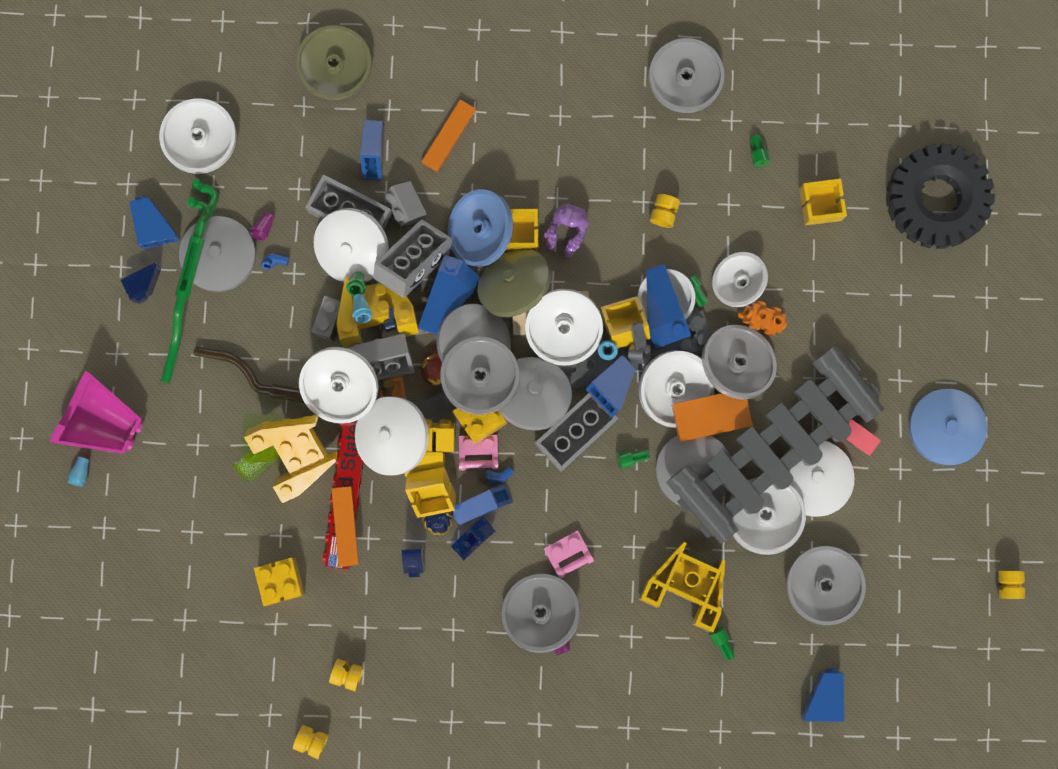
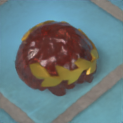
(432, 370)

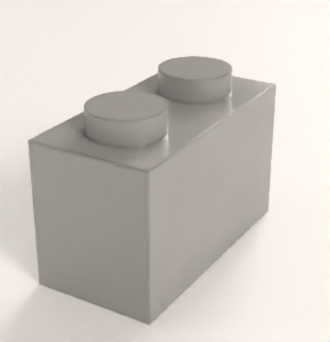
(405, 204)
(326, 320)

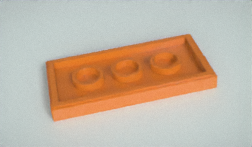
(710, 416)

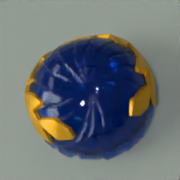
(438, 524)

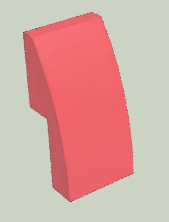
(862, 438)

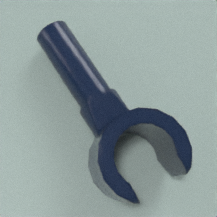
(390, 324)

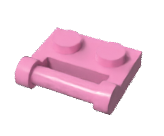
(486, 447)
(565, 548)

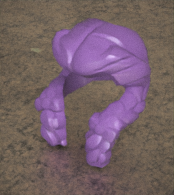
(572, 217)

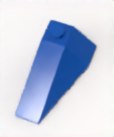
(450, 290)
(664, 311)

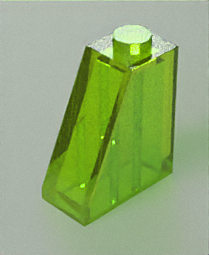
(254, 465)

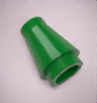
(356, 284)

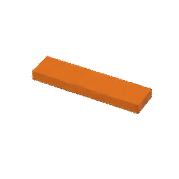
(448, 136)
(345, 526)

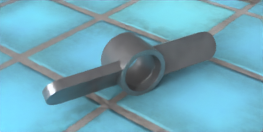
(639, 351)

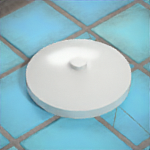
(197, 136)
(349, 243)
(564, 327)
(670, 380)
(338, 385)
(392, 436)
(825, 484)
(775, 525)

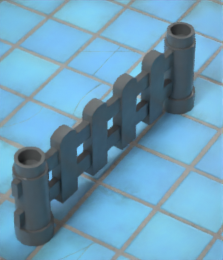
(697, 494)

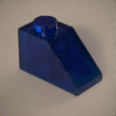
(141, 283)
(473, 538)
(413, 562)

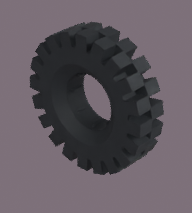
(962, 174)

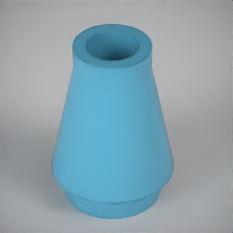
(361, 310)
(607, 345)
(78, 473)

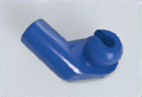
(274, 259)
(498, 477)

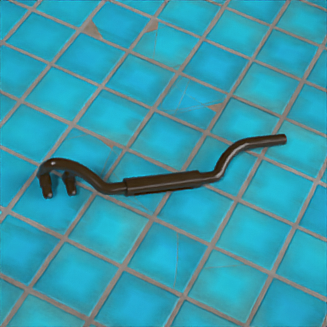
(275, 391)

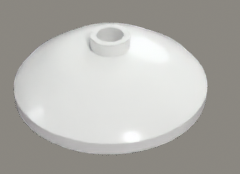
(735, 271)
(683, 290)

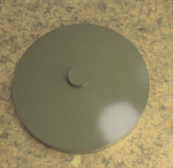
(333, 62)
(514, 283)

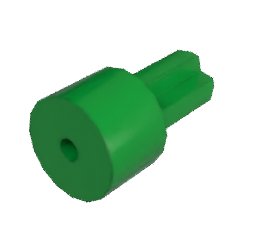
(759, 155)
(700, 297)
(627, 458)
(720, 638)

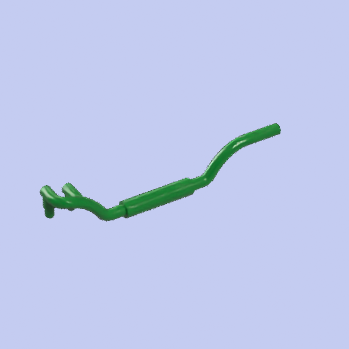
(189, 270)

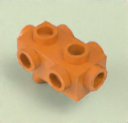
(763, 318)

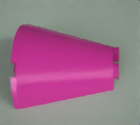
(97, 419)

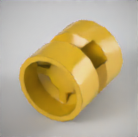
(665, 209)
(1011, 584)
(346, 674)
(310, 741)

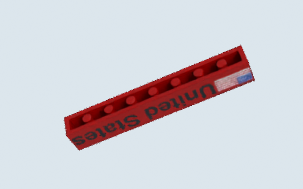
(348, 474)

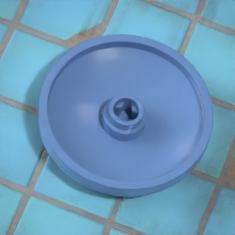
(480, 227)
(947, 427)

